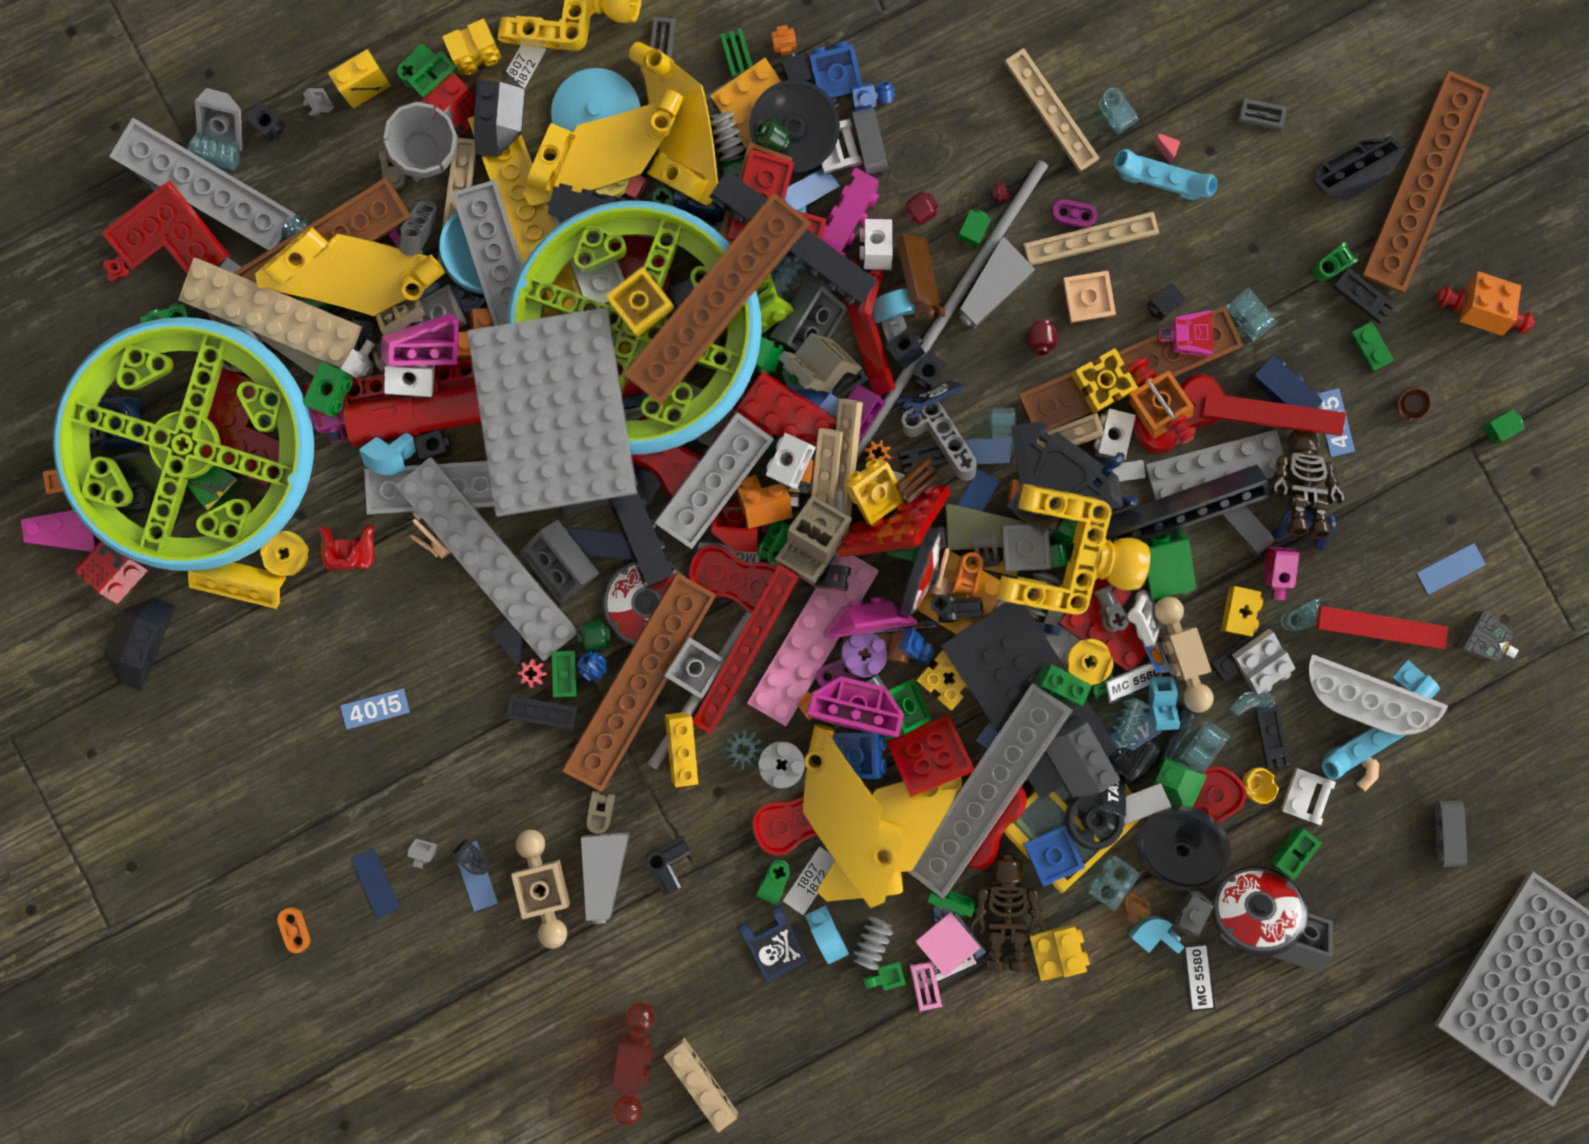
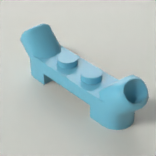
(1164, 176)
(1355, 751)

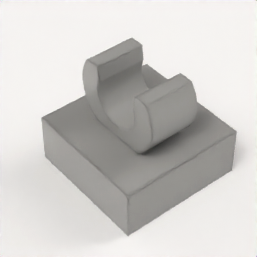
(318, 101)
(893, 327)
(422, 852)

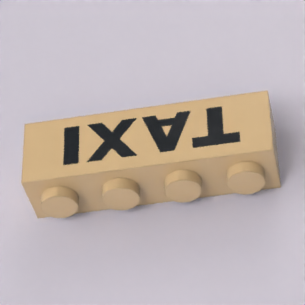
(701, 1084)

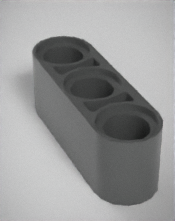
(869, 140)
(418, 229)
(1248, 529)
(1451, 833)

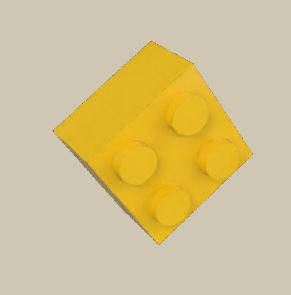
(640, 302)

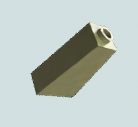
(965, 523)

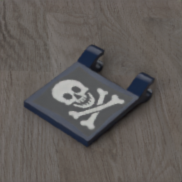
(929, 397)
(775, 948)

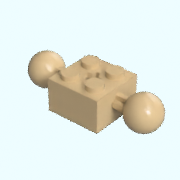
(1184, 654)
(531, 902)

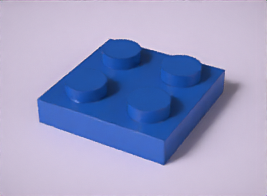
(1053, 855)

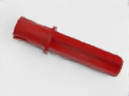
(867, 305)

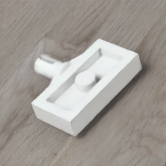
(358, 362)

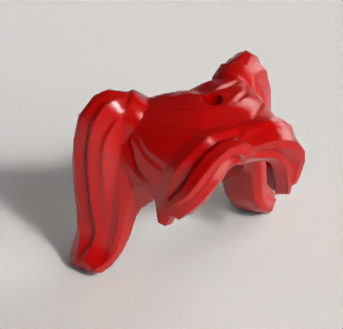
(347, 553)

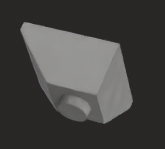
(218, 117)

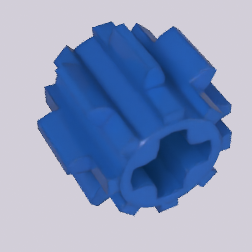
(592, 666)

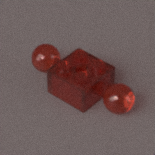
(631, 1063)

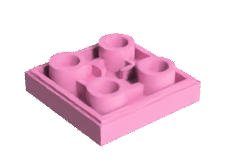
(947, 944)

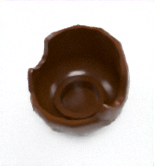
(1413, 403)

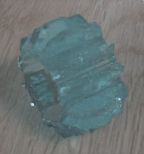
(740, 756)

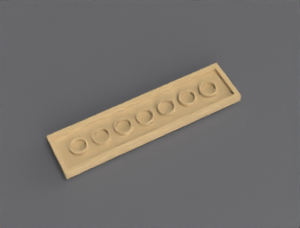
(269, 313)

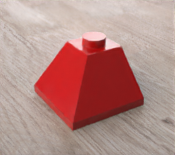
(733, 529)

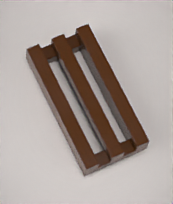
(919, 483)

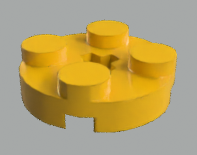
(288, 566)
(1100, 655)

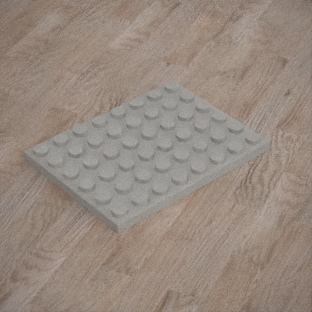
(552, 412)
(1528, 991)

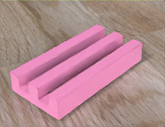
(921, 966)

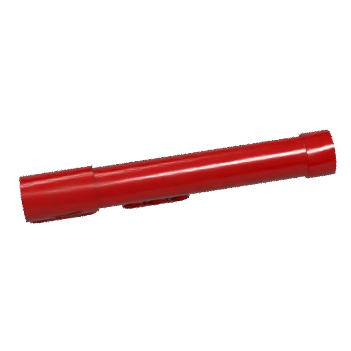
(392, 415)

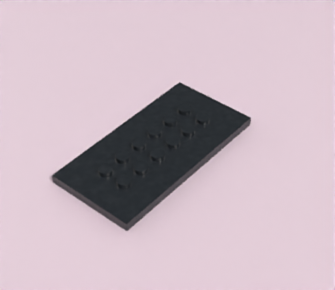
(1000, 662)

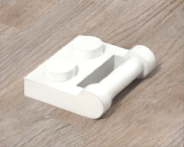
(836, 160)
(1146, 622)
(1300, 794)

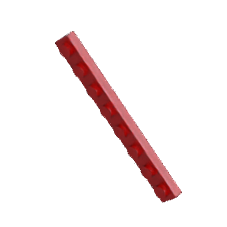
(745, 649)

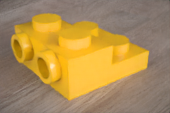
(874, 490)
(1059, 952)

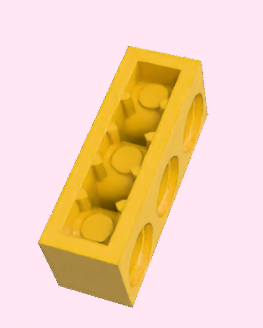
(681, 749)

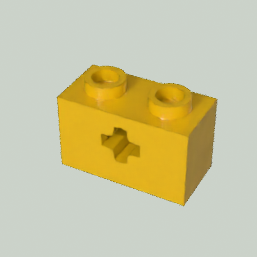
(1244, 599)

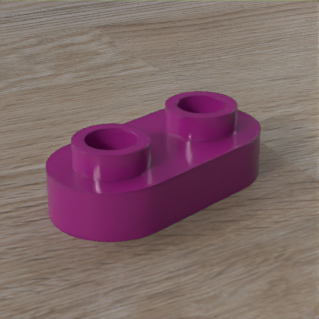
(1074, 212)
(836, 670)

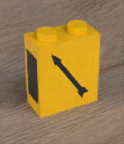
(359, 79)

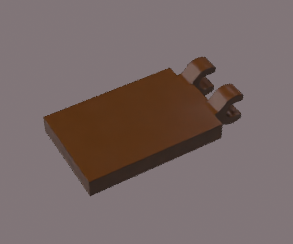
(919, 276)

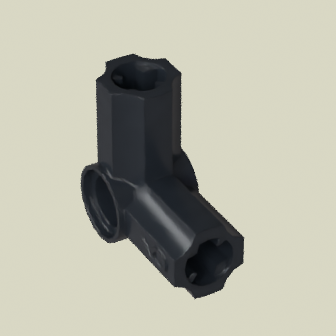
(952, 609)
(664, 873)

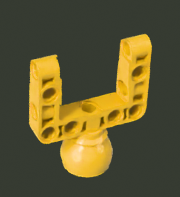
(557, 34)
(1121, 562)

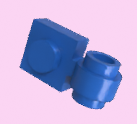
(865, 95)
(914, 648)

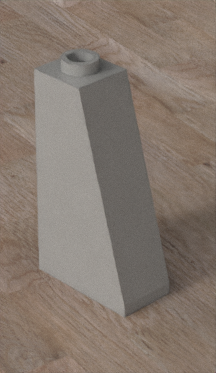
(998, 280)
(602, 868)

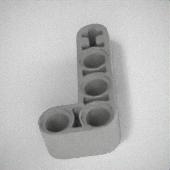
(944, 440)

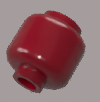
(921, 208)
(1042, 337)

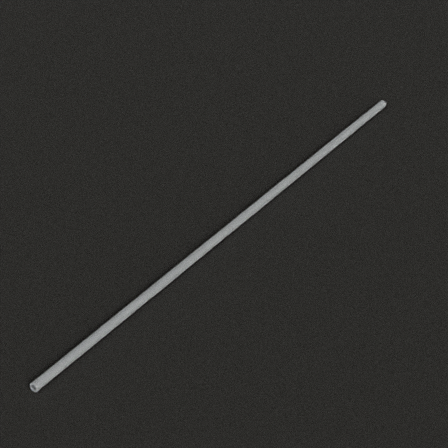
(900, 384)

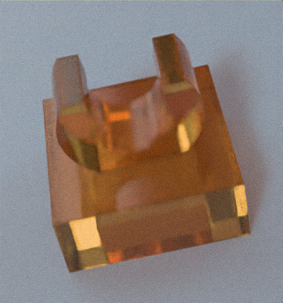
(1136, 907)

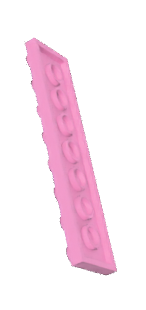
(806, 646)

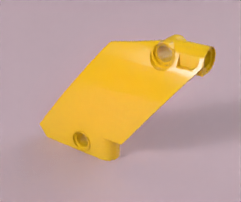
(600, 150)
(687, 154)
(348, 272)
(849, 819)
(920, 820)

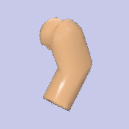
(1372, 774)

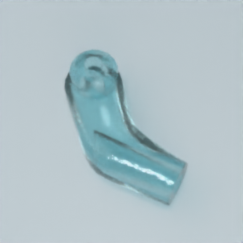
(1252, 699)

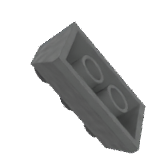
(814, 312)
(559, 562)
(1081, 759)
(1314, 947)

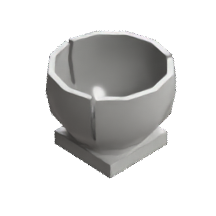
(419, 141)

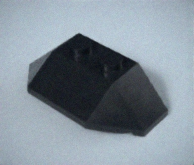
(497, 112)
(1358, 167)
(137, 640)

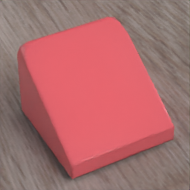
(1167, 146)
(635, 187)

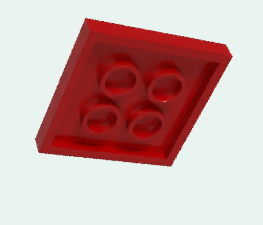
(930, 756)

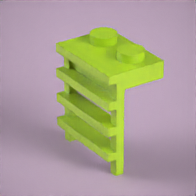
(771, 306)

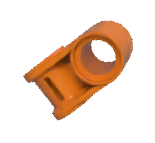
(966, 576)

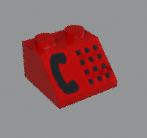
(455, 101)
(110, 572)

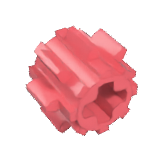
(527, 678)

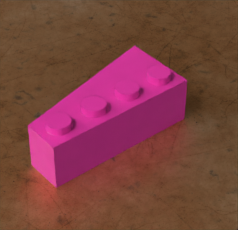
(850, 211)

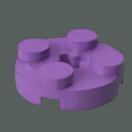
(853, 662)

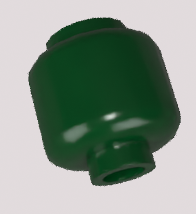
(772, 135)
(593, 636)

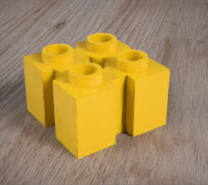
(472, 47)
(1106, 367)
(933, 679)

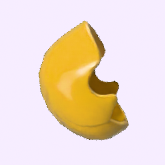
(1260, 785)

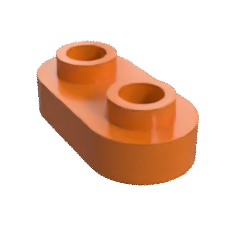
(291, 930)

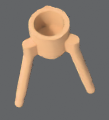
(438, 549)
(942, 585)

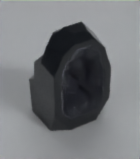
(367, 331)
(470, 858)

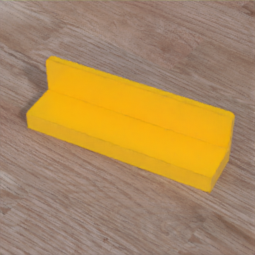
(240, 583)

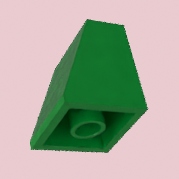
(1169, 566)

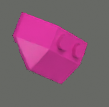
(867, 617)
(857, 707)

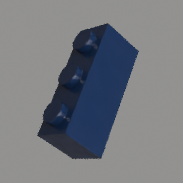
(1283, 385)

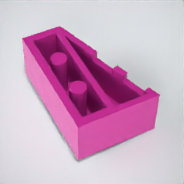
(423, 344)
(59, 530)

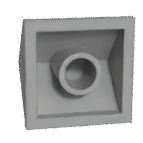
(694, 667)

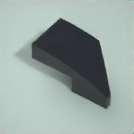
(510, 641)

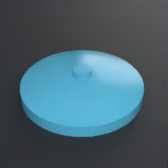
(592, 96)
(457, 256)

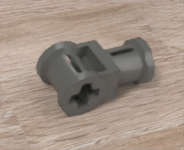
(1110, 610)

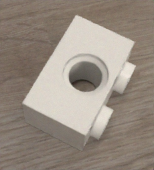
(877, 244)
(397, 384)
(1123, 424)
(801, 453)

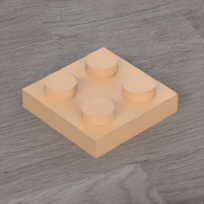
(1089, 297)

